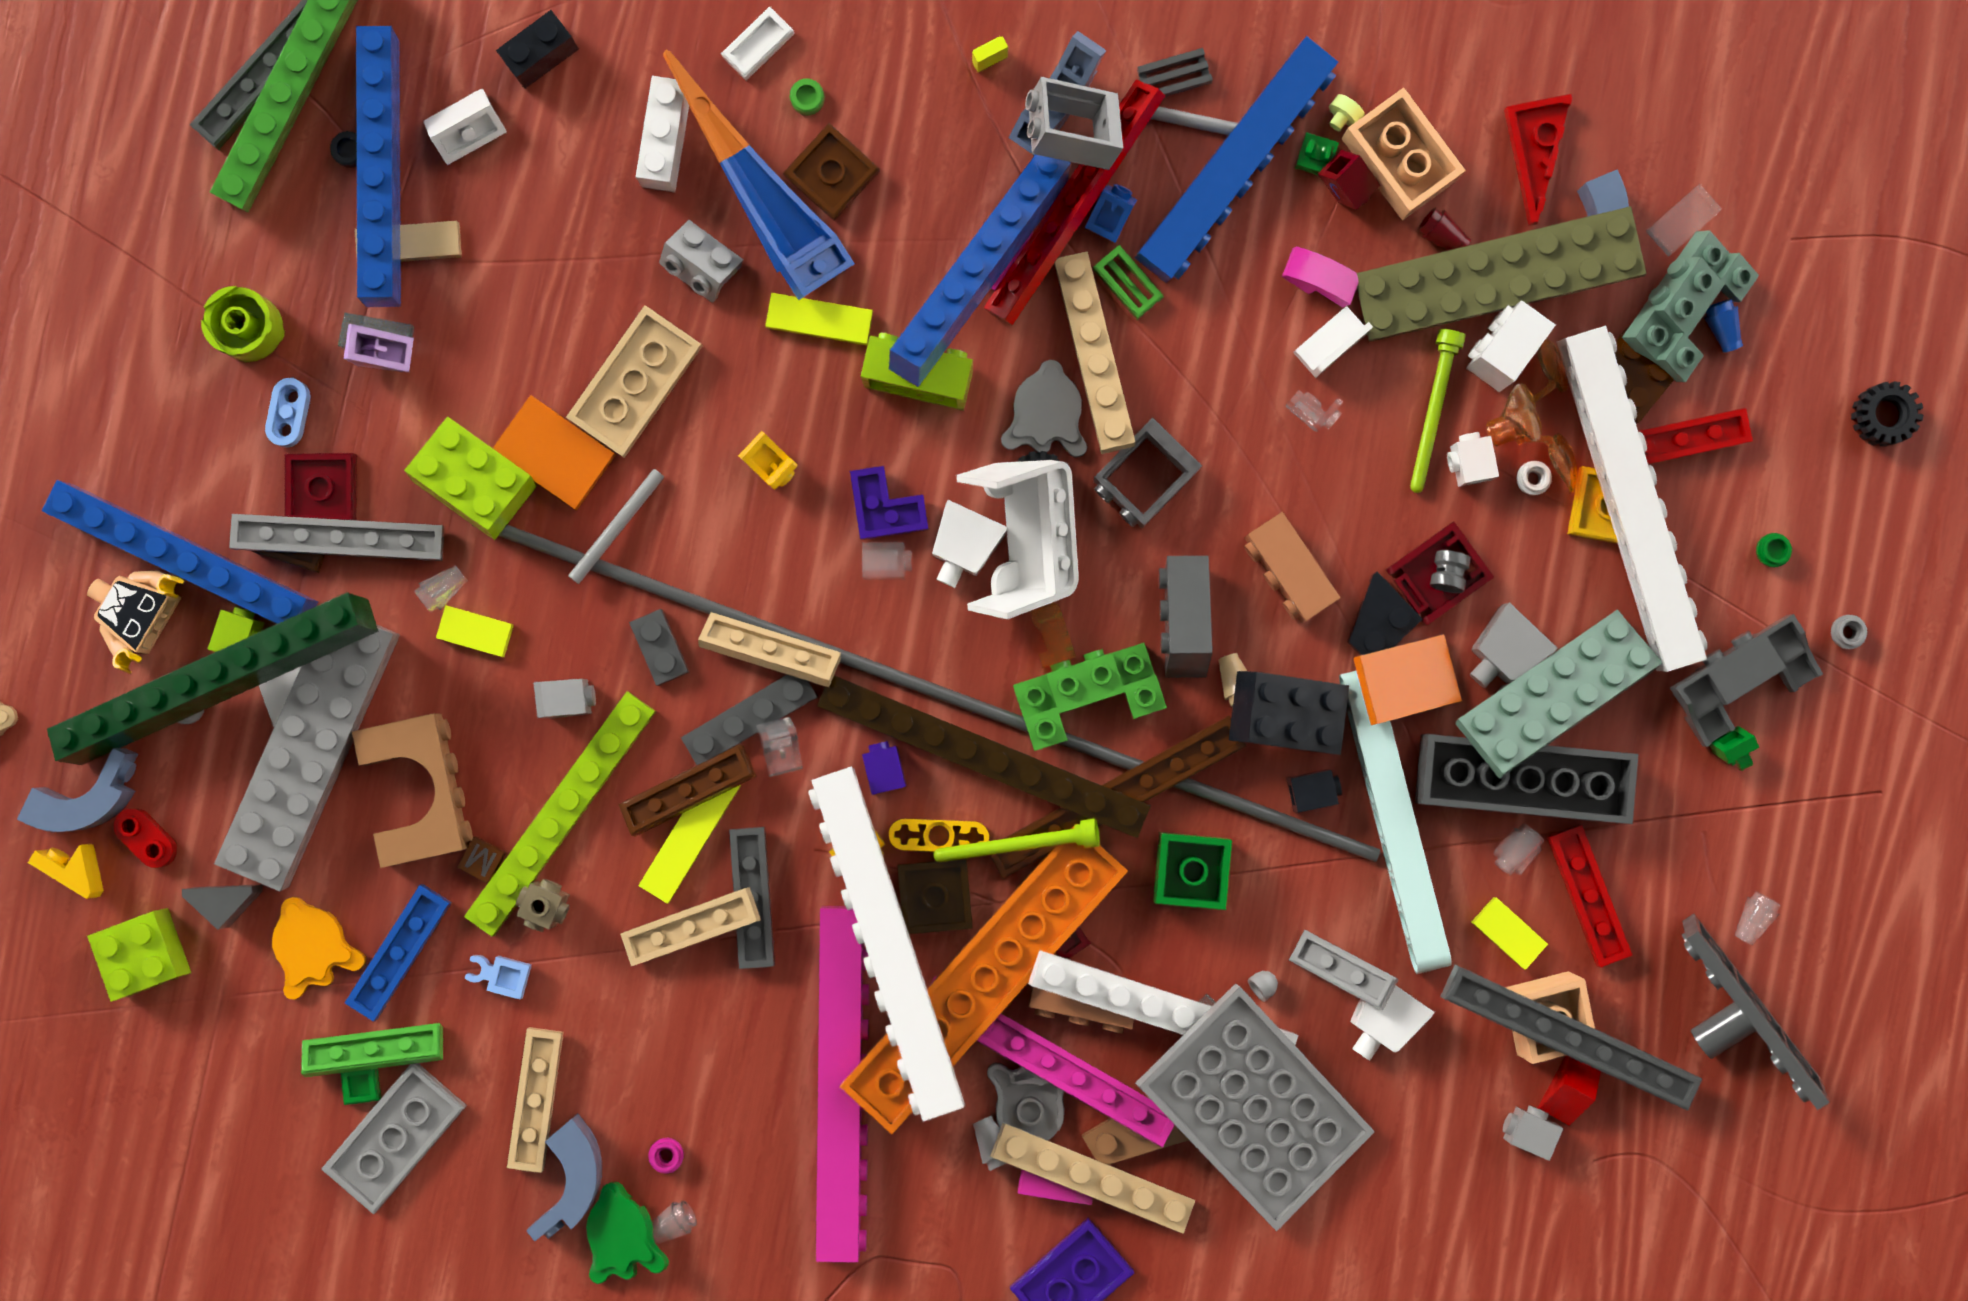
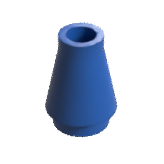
(1725, 324)

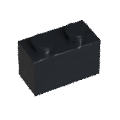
(537, 49)

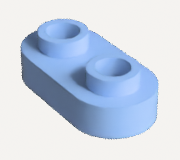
(284, 413)

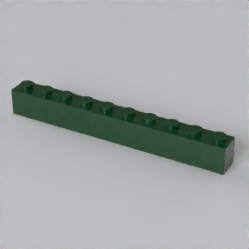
(213, 679)

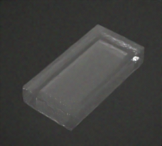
(1683, 220)

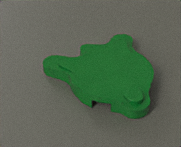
(621, 1236)

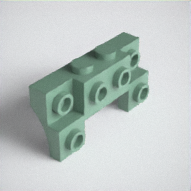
(1683, 298)

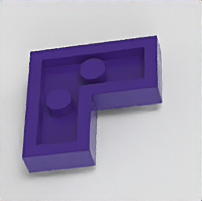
(879, 515)

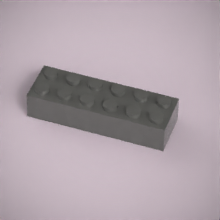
(1549, 783)

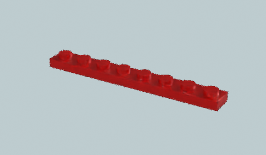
(1069, 211)

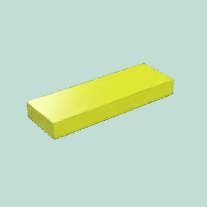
(819, 319)

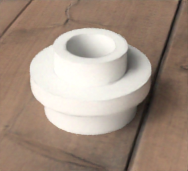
(1543, 473)

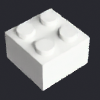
(1510, 346)

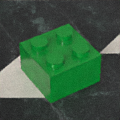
(1192, 870)

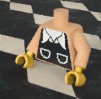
(134, 612)

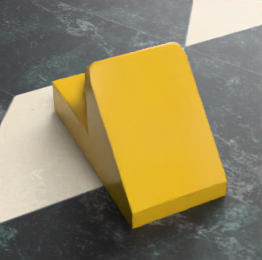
(78, 874)

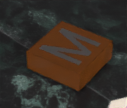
(481, 859)

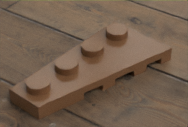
(1114, 1142)

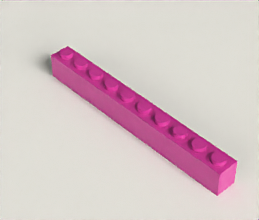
(839, 1116)

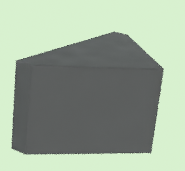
(222, 903)

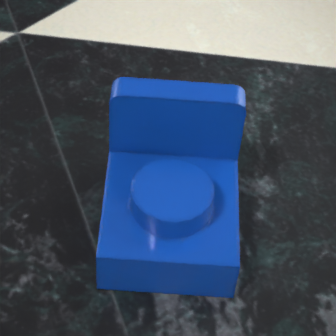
(1111, 212)

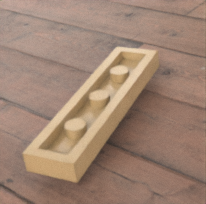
(769, 649)
(690, 926)
(535, 1099)

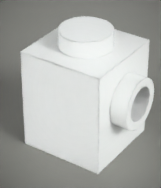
(1473, 459)

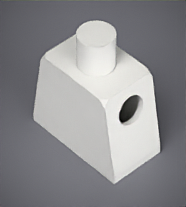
(965, 542)
(1389, 1026)

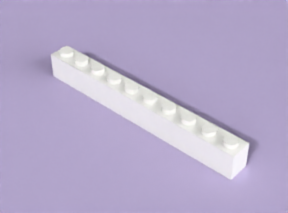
(1632, 498)
(887, 943)

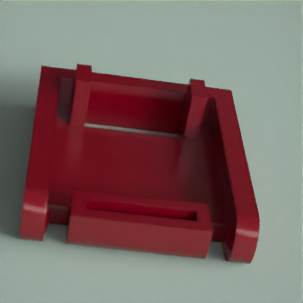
(1420, 565)

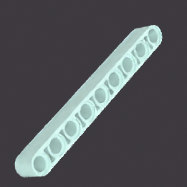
(1398, 834)

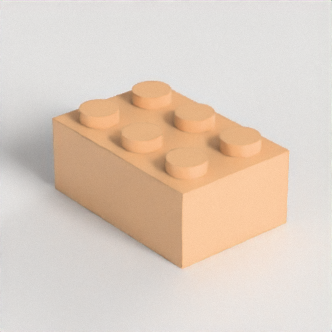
(1403, 153)

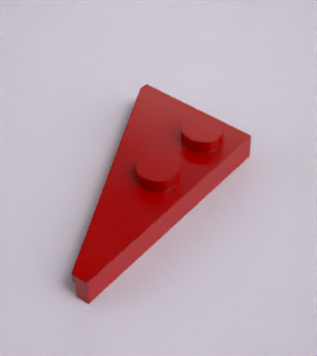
(1535, 137)

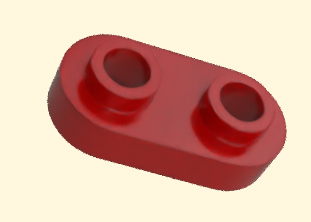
(145, 835)

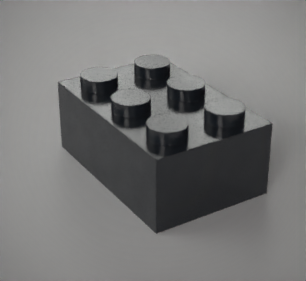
(1288, 712)

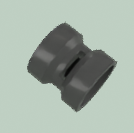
(1450, 571)

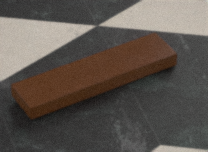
(687, 790)

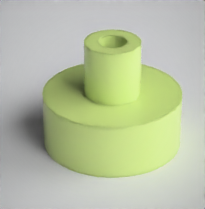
(1345, 112)

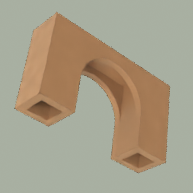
(444, 825)

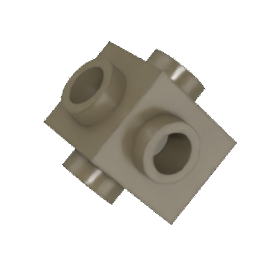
(554, 901)

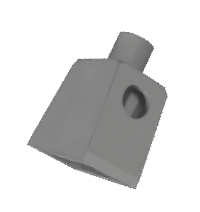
(1509, 647)

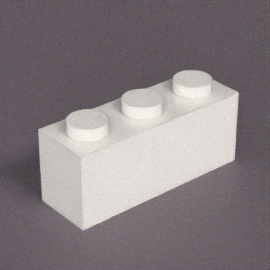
(662, 135)

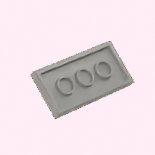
(394, 1137)

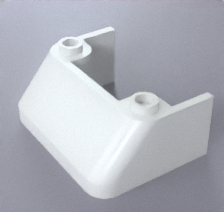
(1038, 535)

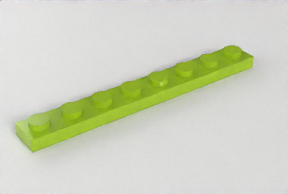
(560, 813)

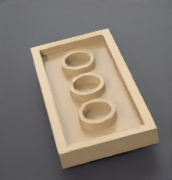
(634, 381)

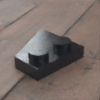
(1382, 618)

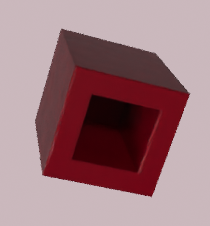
(1349, 179)

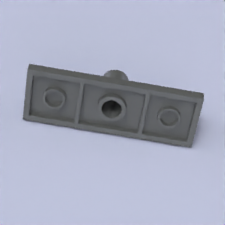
(1745, 1017)

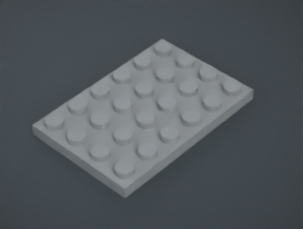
(1255, 1107)

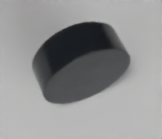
(344, 149)

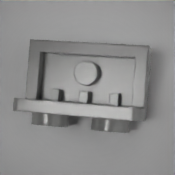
(699, 260)

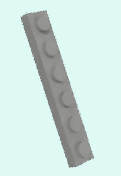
(336, 537)

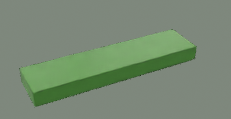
(372, 1050)

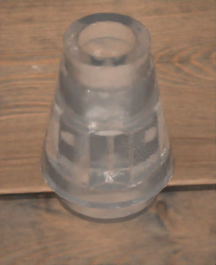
(439, 589)
(1756, 917)
(673, 1222)

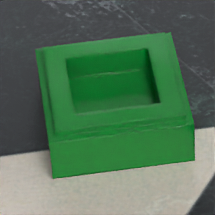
(361, 1086)

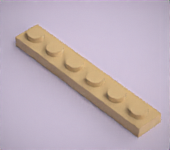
(1094, 353)
(1092, 1178)

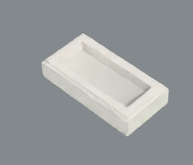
(757, 43)

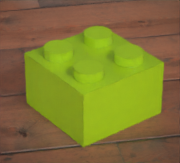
(139, 954)

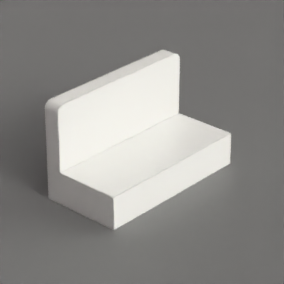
(464, 126)
(1331, 341)

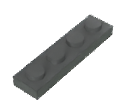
(741, 720)
(751, 870)

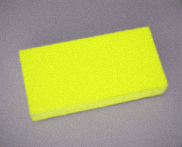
(474, 631)
(1509, 933)

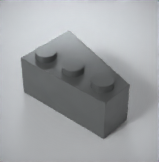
(1186, 616)

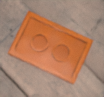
(554, 452)
(1407, 679)

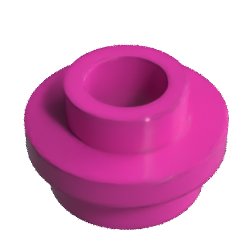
(660, 1164)

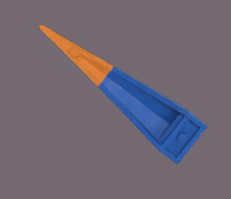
(788, 229)

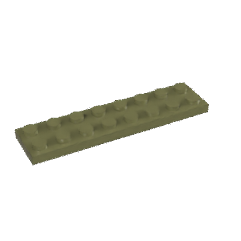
(1501, 273)

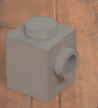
(1532, 1131)

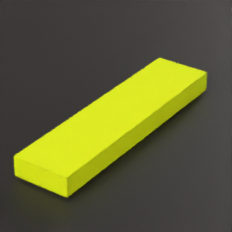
(684, 846)

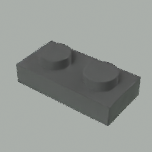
(659, 647)

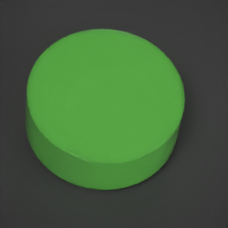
(807, 96)

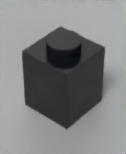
(1314, 790)

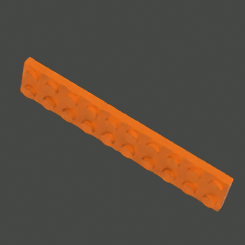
(993, 968)

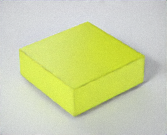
(990, 53)

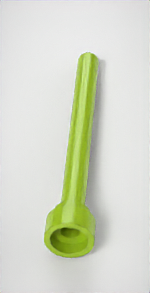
(1449, 345)
(1083, 834)

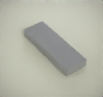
(1343, 969)

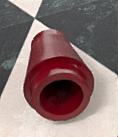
(1442, 230)

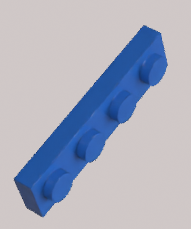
(398, 952)

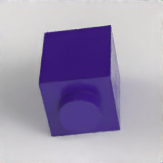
(883, 768)

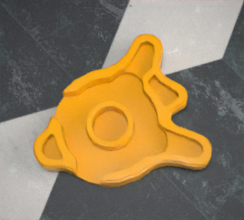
(309, 946)

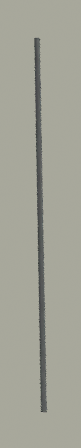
(941, 693)

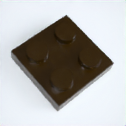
(935, 896)

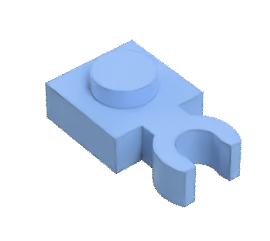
(504, 977)

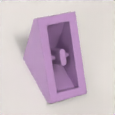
(378, 349)

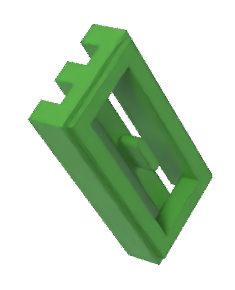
(1146, 304)

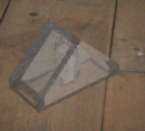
(780, 746)

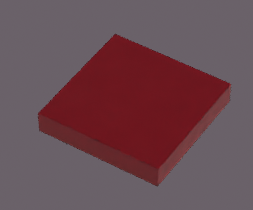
(321, 485)

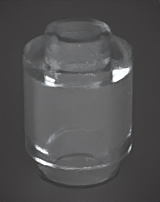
(1518, 850)

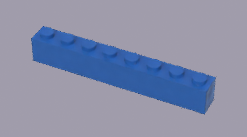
(1236, 160)
(378, 166)
(978, 268)
(175, 553)

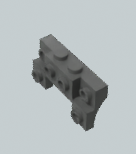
(1747, 664)

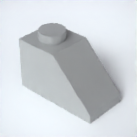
(564, 698)

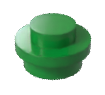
(1773, 550)

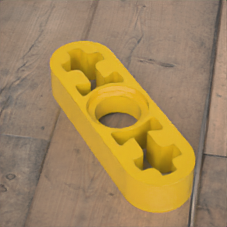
(912, 843)

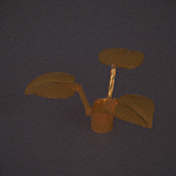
(1521, 421)

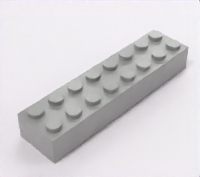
(303, 761)

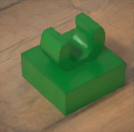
(1315, 153)
(1735, 747)

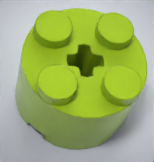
(224, 329)

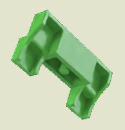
(1084, 683)

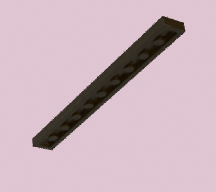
(984, 756)

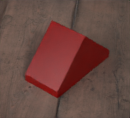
(1571, 1090)

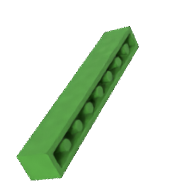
(281, 101)

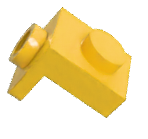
(768, 461)

